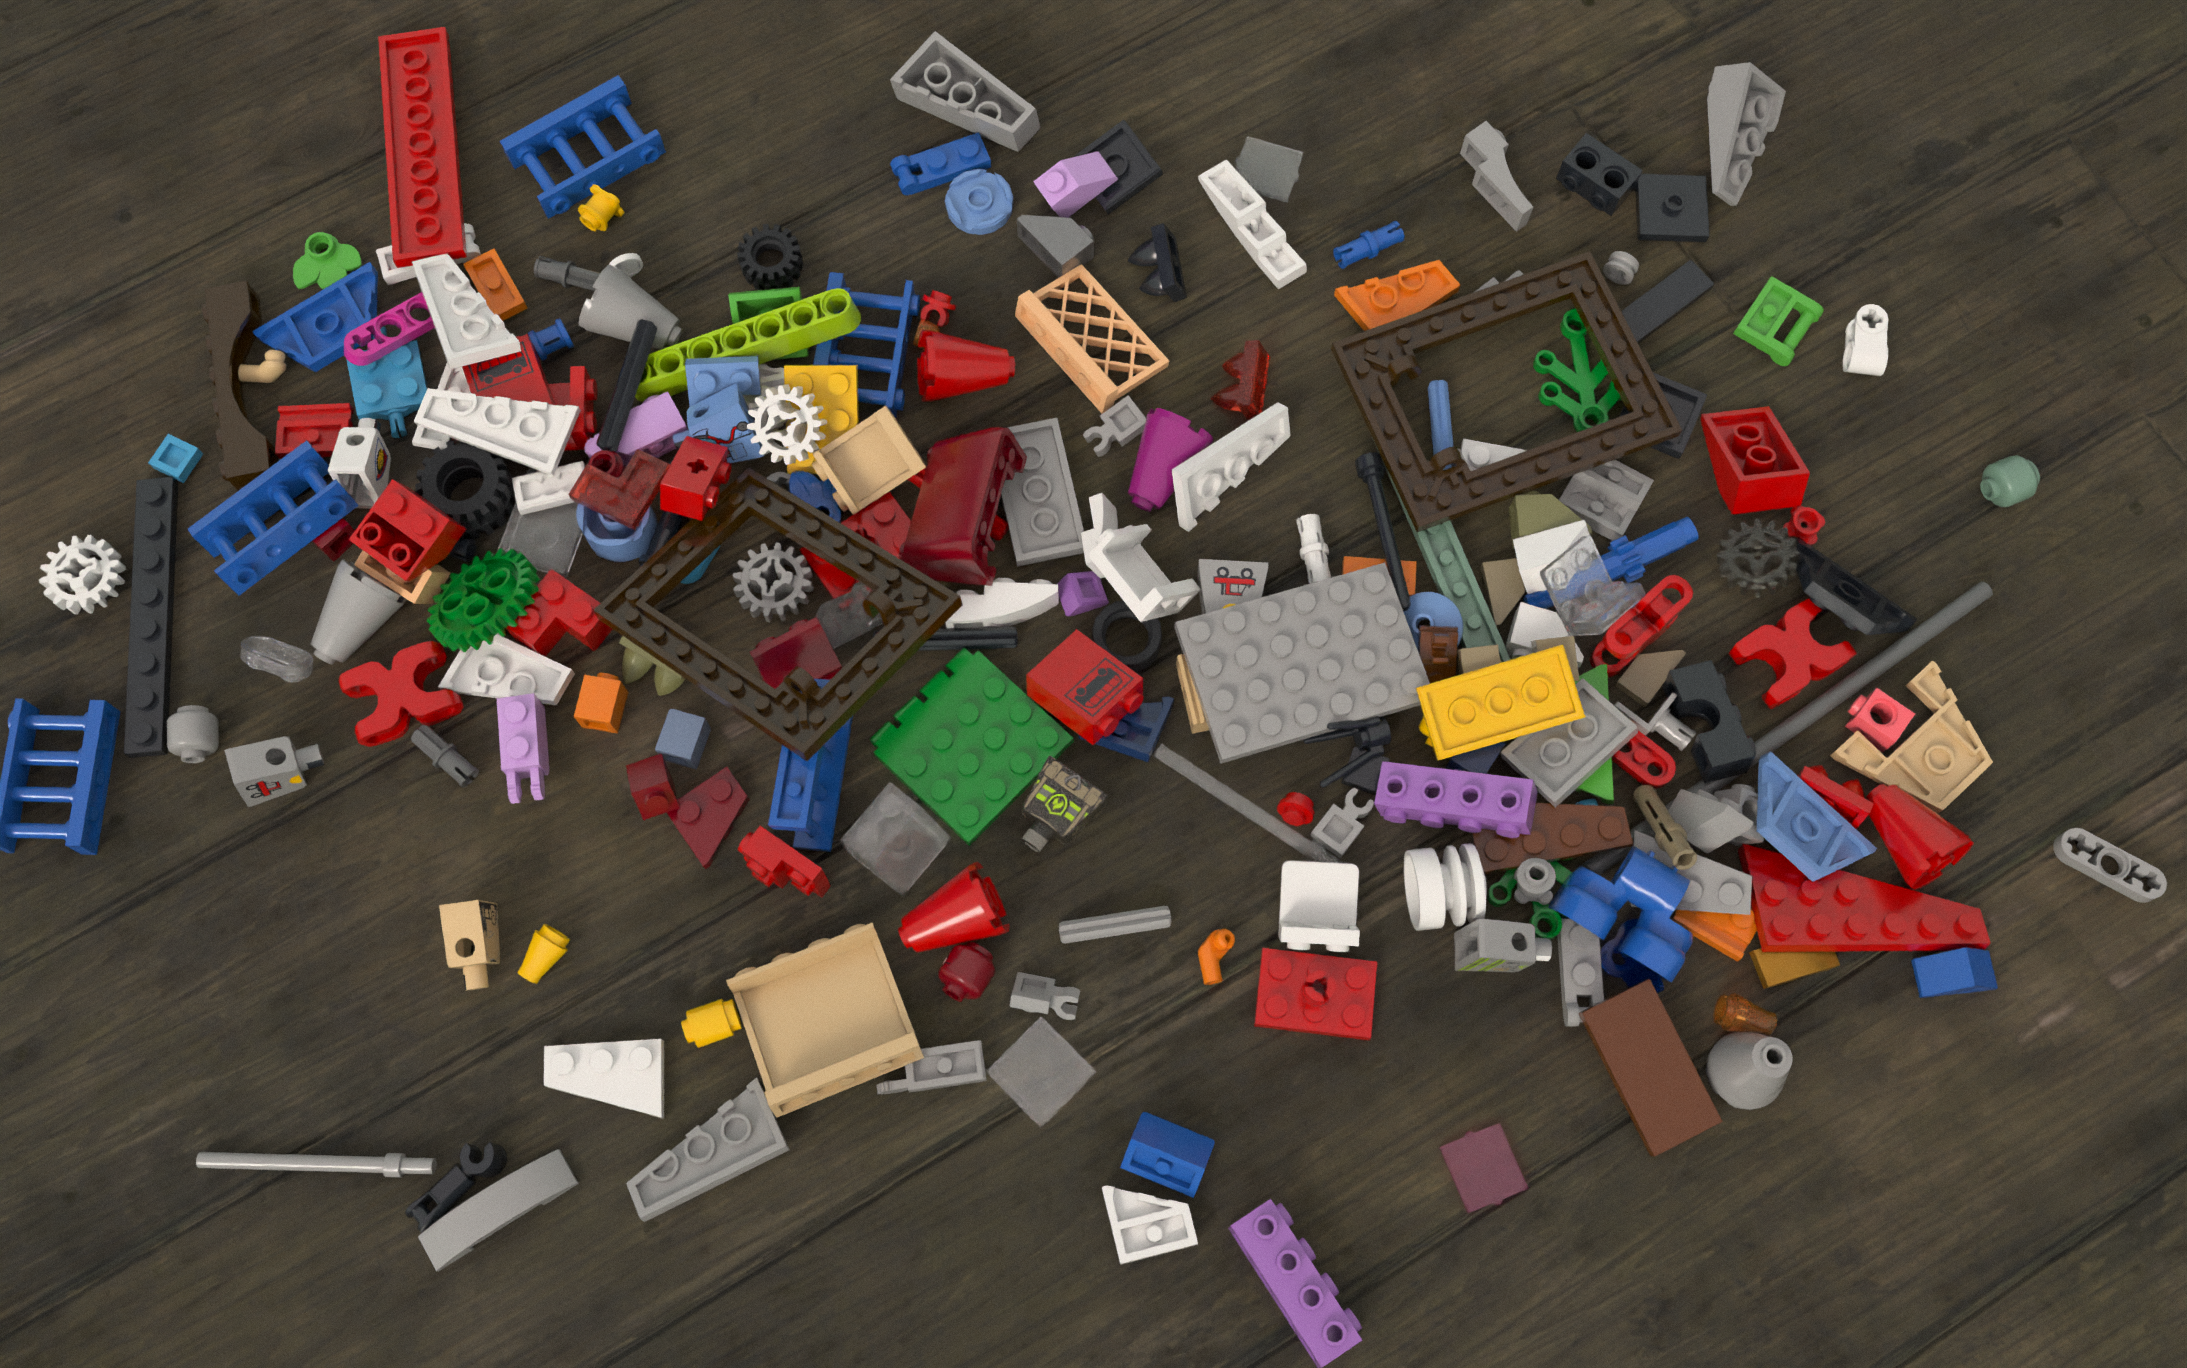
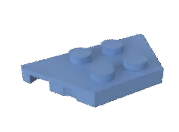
(1804, 823)

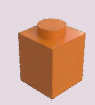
(601, 703)

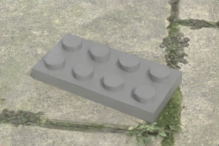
(1042, 499)

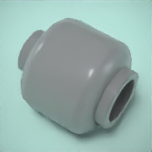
(192, 733)

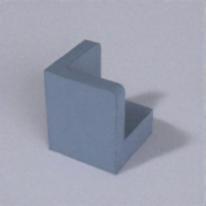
(683, 738)

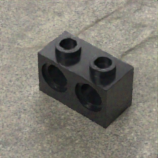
(1603, 169)

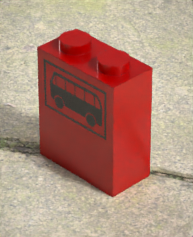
(511, 376)
(1085, 687)

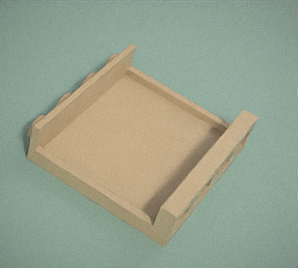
(824, 1019)

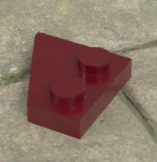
(709, 814)

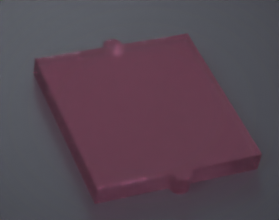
(1483, 1168)

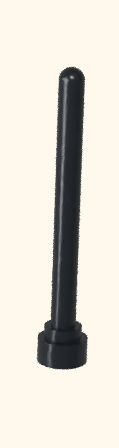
(1370, 469)

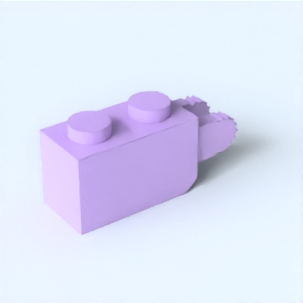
(648, 428)
(523, 744)

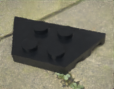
(1848, 596)

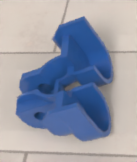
(1647, 885)

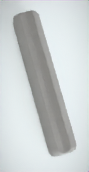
(1115, 924)

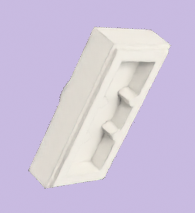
(543, 491)

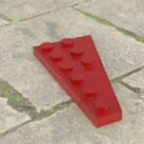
(1851, 912)

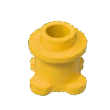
(599, 209)

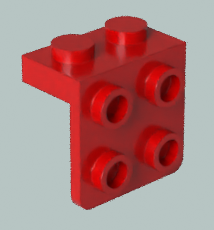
(581, 393)

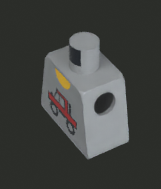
(1229, 582)
(270, 768)

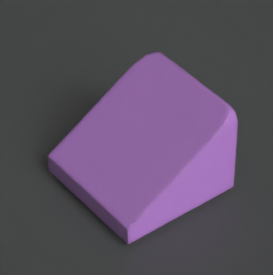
(1081, 593)

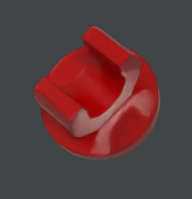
(940, 302)

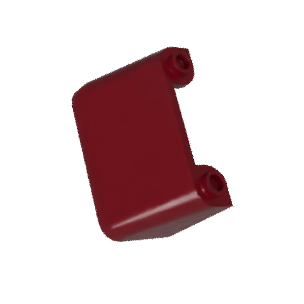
(959, 505)

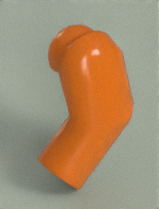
(1211, 952)

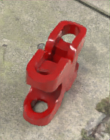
(1642, 624)
(1792, 653)
(400, 693)

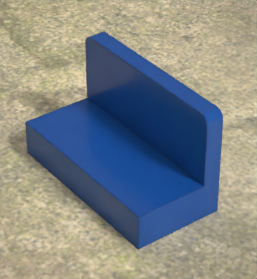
(1167, 1154)

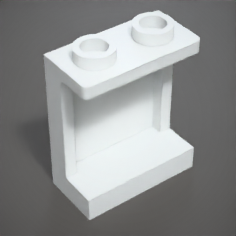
(1137, 575)

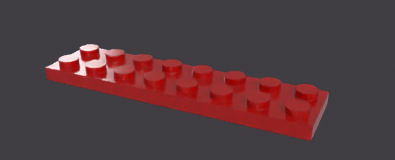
(421, 146)

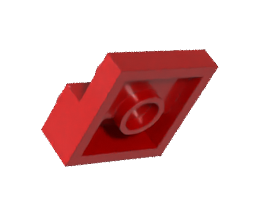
(777, 863)

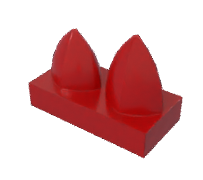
(1846, 798)

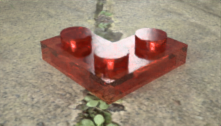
(622, 498)

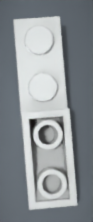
(1004, 604)

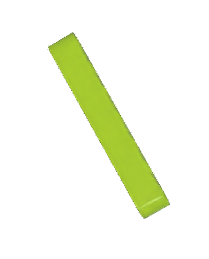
(757, 340)

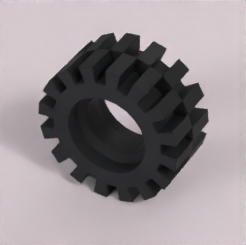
(765, 241)

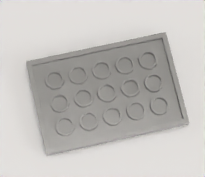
(1302, 660)

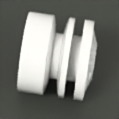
(1450, 886)

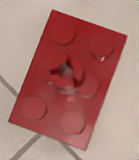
(879, 522)
(1315, 994)

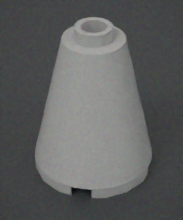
(620, 304)
(352, 613)
(1748, 1069)

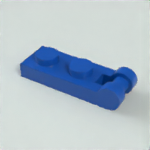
(940, 164)

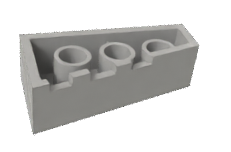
(963, 93)

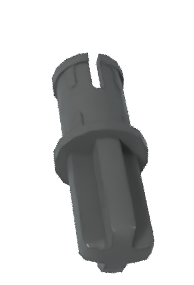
(564, 273)
(444, 755)

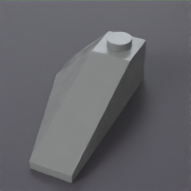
(1740, 114)

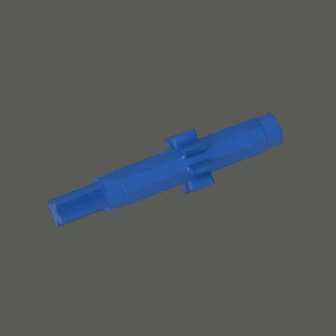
(1629, 558)

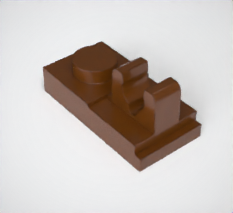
(1438, 651)

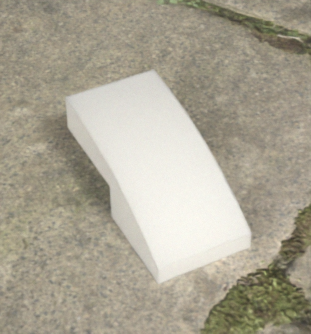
(1104, 517)

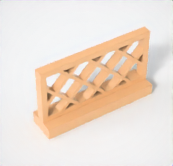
(1065, 346)

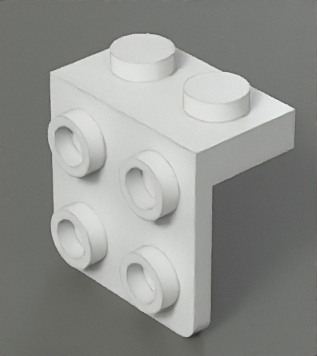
(1319, 905)

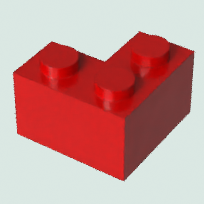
(558, 610)

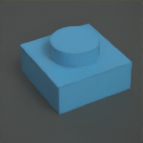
(175, 458)

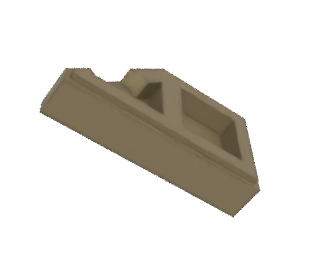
(1502, 587)
(1648, 674)

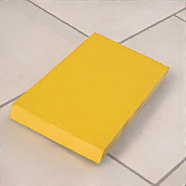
(1500, 702)

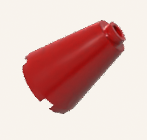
(959, 366)
(1915, 835)
(955, 913)

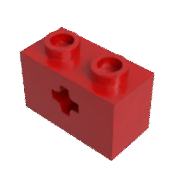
(694, 478)

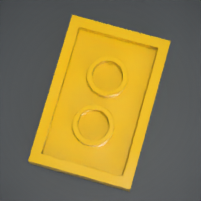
(836, 391)

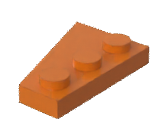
(1398, 295)

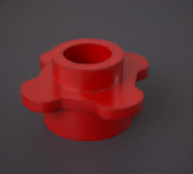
(1808, 516)

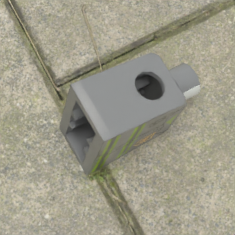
(1499, 946)

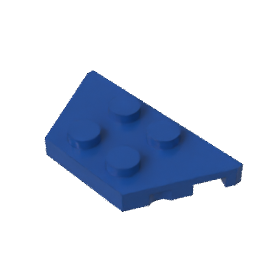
(317, 326)

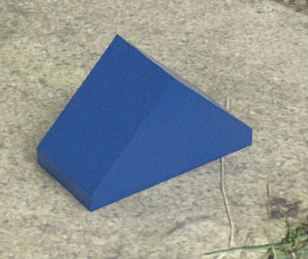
(1954, 972)

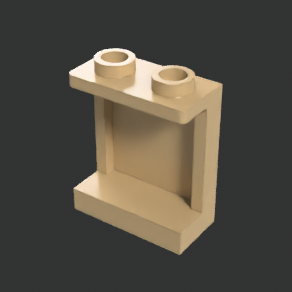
(868, 461)

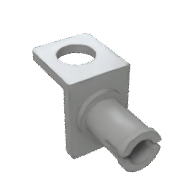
(1663, 723)

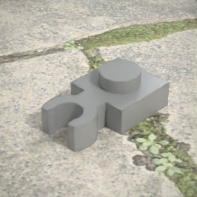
(1121, 423)
(1339, 826)

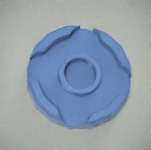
(979, 202)

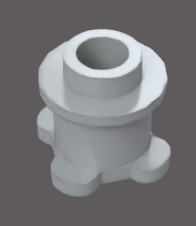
(1531, 889)

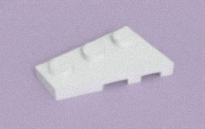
(506, 671)
(610, 1072)

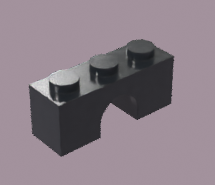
(1703, 694)

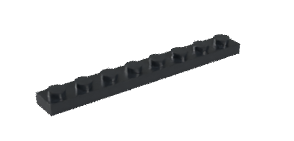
(151, 618)

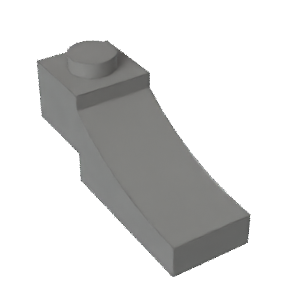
(1485, 151)

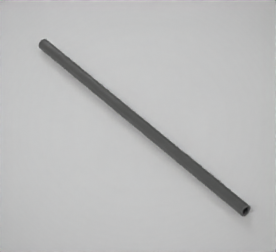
(1826, 702)

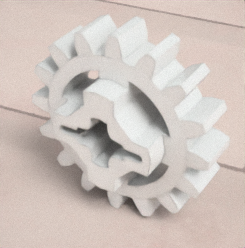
(779, 411)
(85, 575)

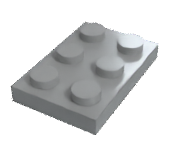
(1571, 752)

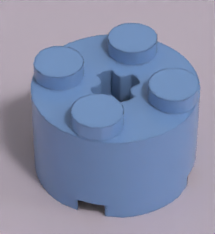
(615, 540)

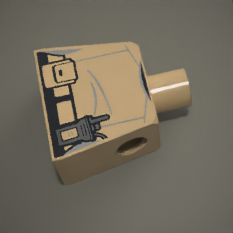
(467, 925)

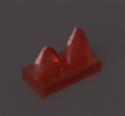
(1252, 371)

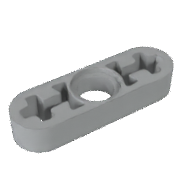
(2132, 887)

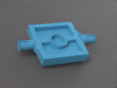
(390, 386)

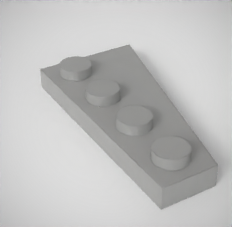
(723, 1147)

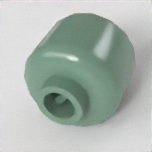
(2010, 481)

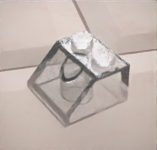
(895, 839)

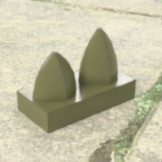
(638, 662)

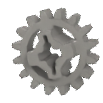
(762, 571)

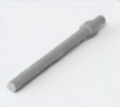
(391, 1165)

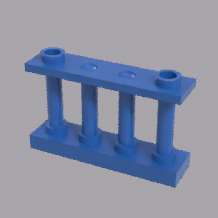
(566, 122)
(827, 352)
(259, 501)
(92, 779)
(810, 791)

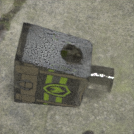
(1060, 805)

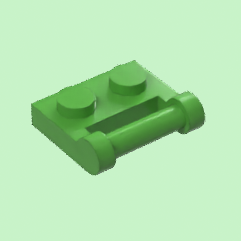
(1768, 315)

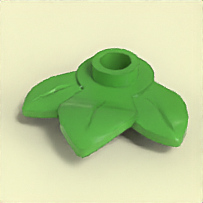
(327, 266)

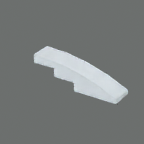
(1251, 224)

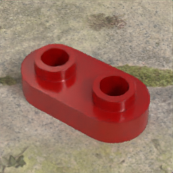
(1642, 754)

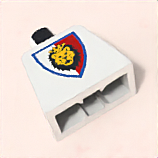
(361, 462)

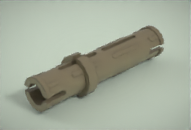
(1678, 849)

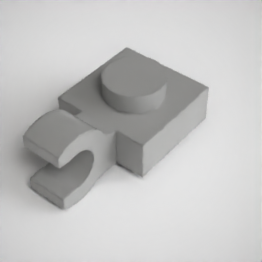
(1038, 994)

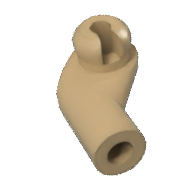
(267, 371)

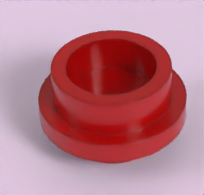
(1296, 809)

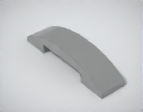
(496, 1207)

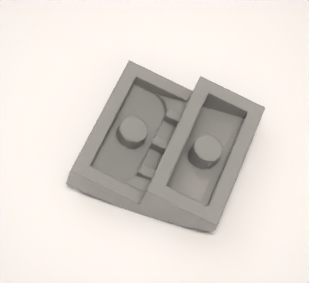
(1607, 497)

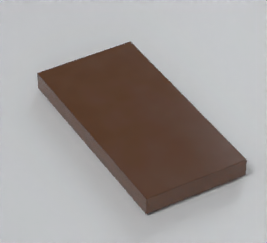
(1650, 1067)

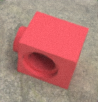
(1893, 715)

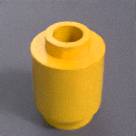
(711, 1022)

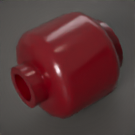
(966, 971)

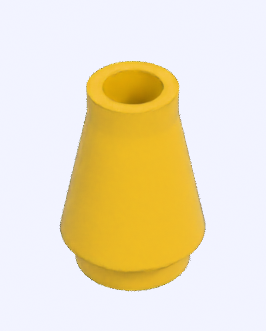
(543, 952)

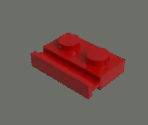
(314, 423)

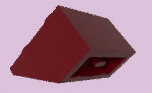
(801, 646)

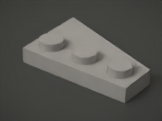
(1711, 885)

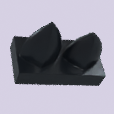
(1161, 251)

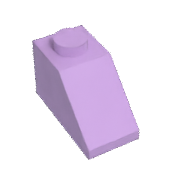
(1075, 182)

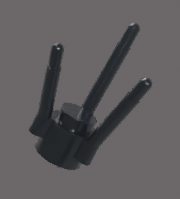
(1367, 734)

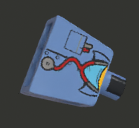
(724, 422)

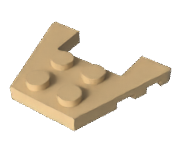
(1935, 759)

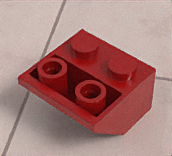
(406, 532)

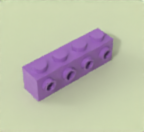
(1456, 798)
(1295, 1283)

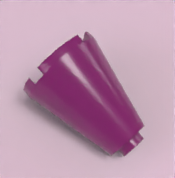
(1163, 446)

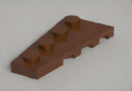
(1556, 836)

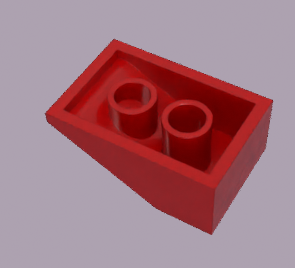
(1754, 460)

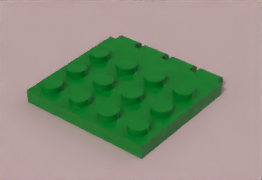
(969, 744)

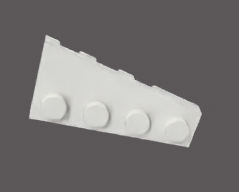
(460, 315)
(513, 429)
(1226, 462)

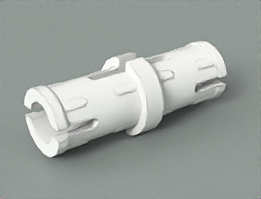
(1313, 548)

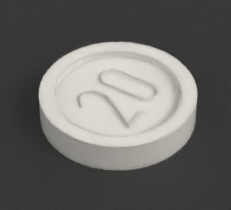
(628, 263)

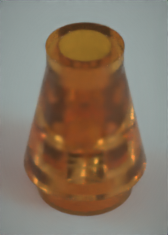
(1742, 1015)

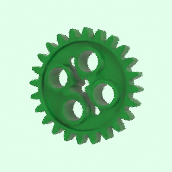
(483, 600)

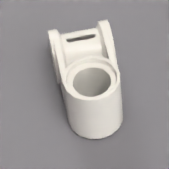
(1867, 342)

